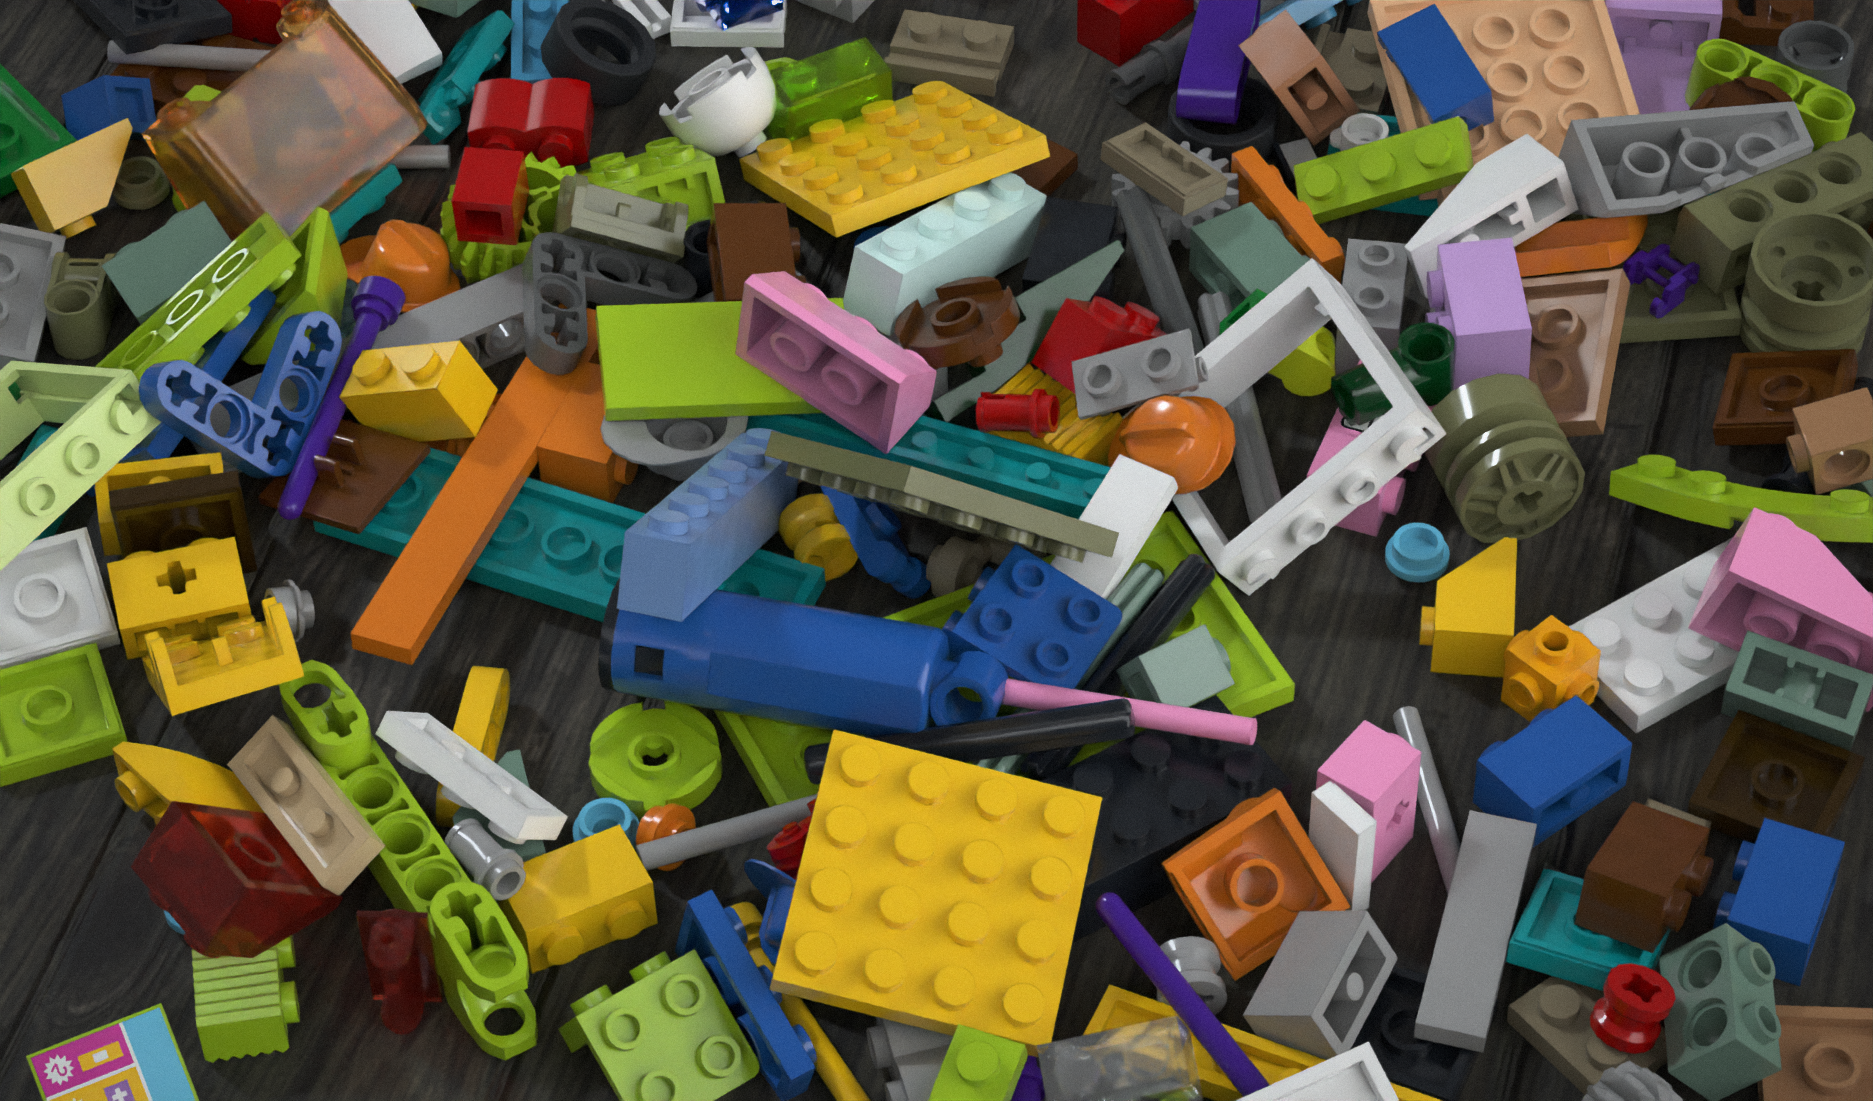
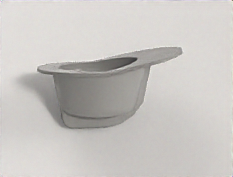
(672, 445)

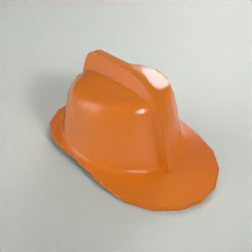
(407, 255)
(1179, 437)

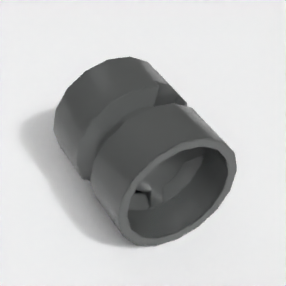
(1817, 51)

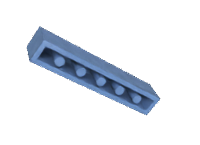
(704, 529)

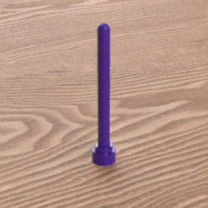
(374, 308)
(1180, 994)

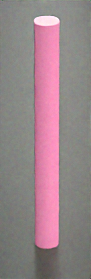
(1146, 713)

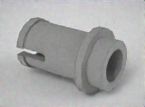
(491, 866)

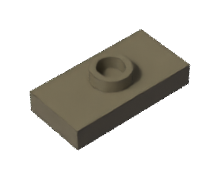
(1164, 169)

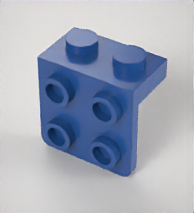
(1034, 621)

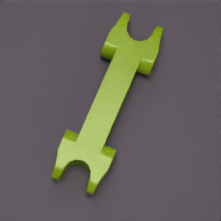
(416, 868)

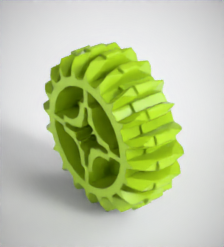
(485, 260)

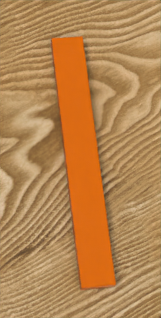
(465, 512)

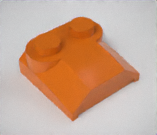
(1252, 880)

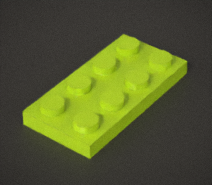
(210, 300)

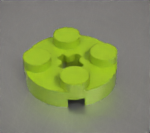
(631, 733)

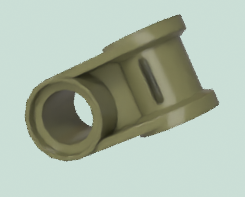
(80, 305)

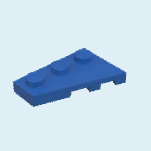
(720, 941)

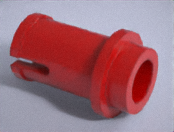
(1018, 413)

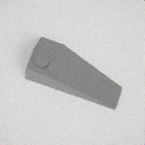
(1677, 156)

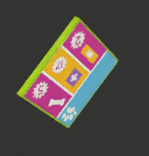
(116, 1062)

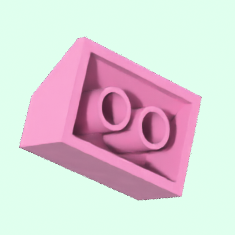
(832, 358)

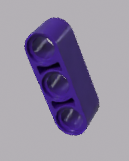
(1214, 64)

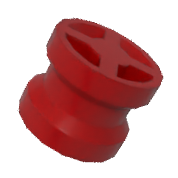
(1632, 1008)

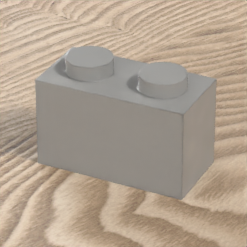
(1322, 982)

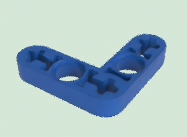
(265, 413)

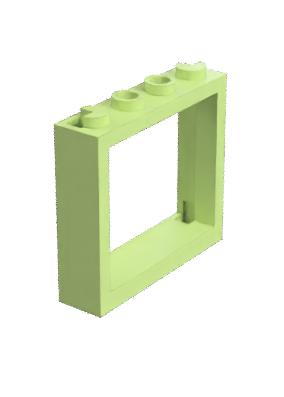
(99, 428)

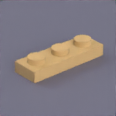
(306, 805)

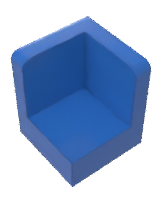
(108, 102)

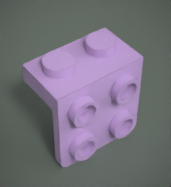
(1660, 46)

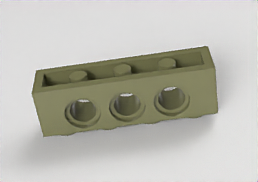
(1722, 226)

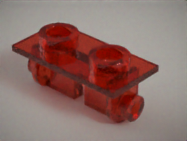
(400, 965)

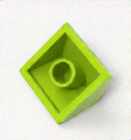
(314, 286)

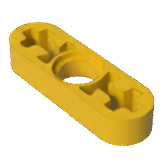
(478, 723)

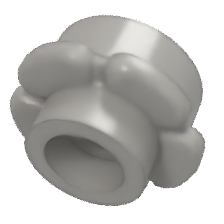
(297, 606)

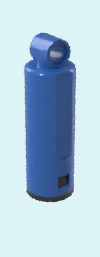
(798, 665)

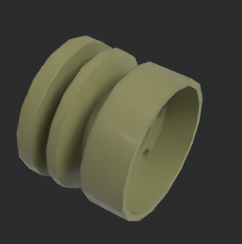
(1808, 284)
(1504, 459)

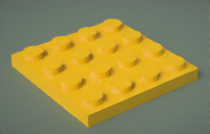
(892, 157)
(937, 892)

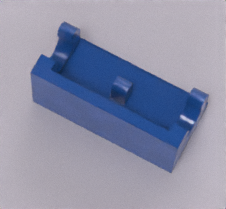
(1438, 68)

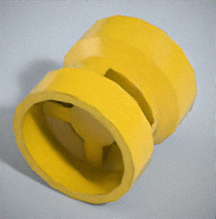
(817, 536)

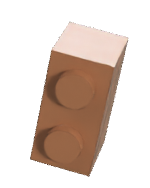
(1299, 77)

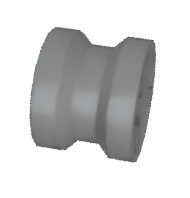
(1199, 964)

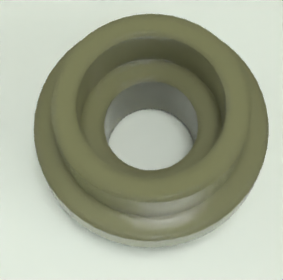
(140, 184)

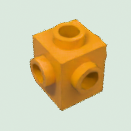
(1549, 668)

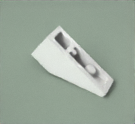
(1501, 197)

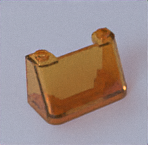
(290, 129)

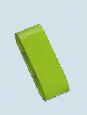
(1823, 108)

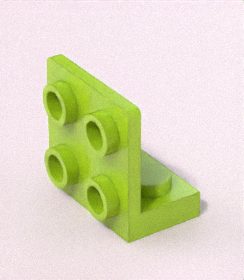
(663, 175)

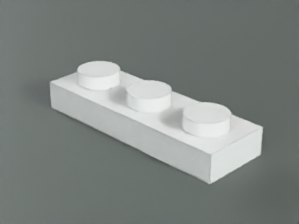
(470, 777)

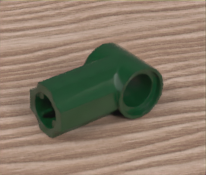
(1424, 356)

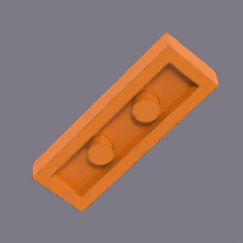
(1266, 190)

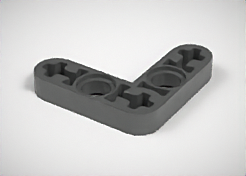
(580, 281)

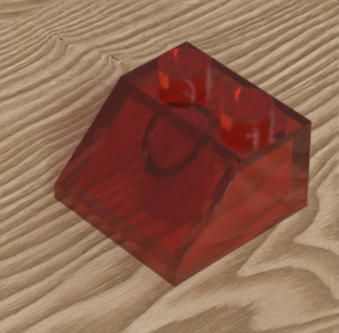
(229, 880)

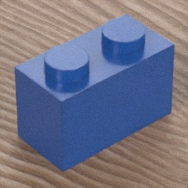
(1553, 768)
(1783, 893)

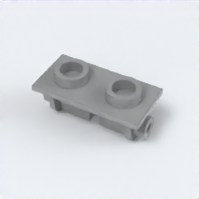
(1137, 374)

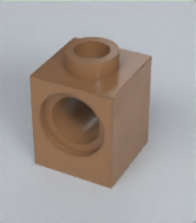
(1834, 440)

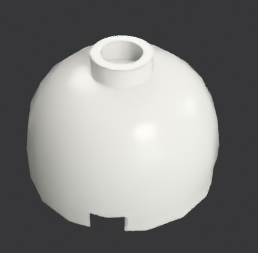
(724, 106)

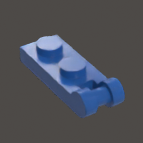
(877, 544)

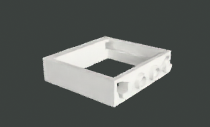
(1350, 476)

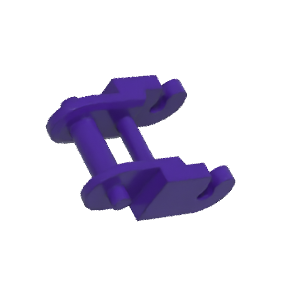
(1645, 265)

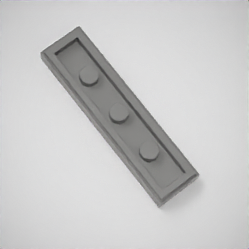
(1475, 931)

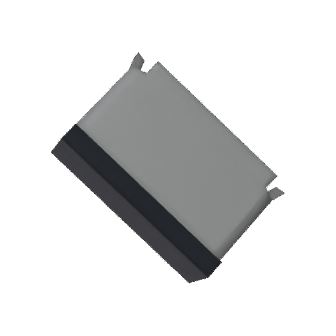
(1291, 154)

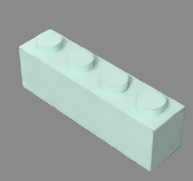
(954, 239)

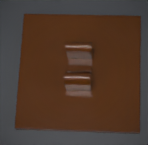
(355, 476)

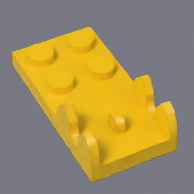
(223, 666)

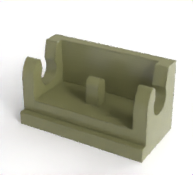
(620, 219)

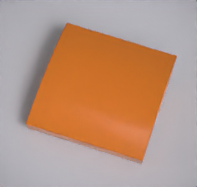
(1580, 245)

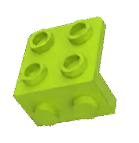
(664, 1034)

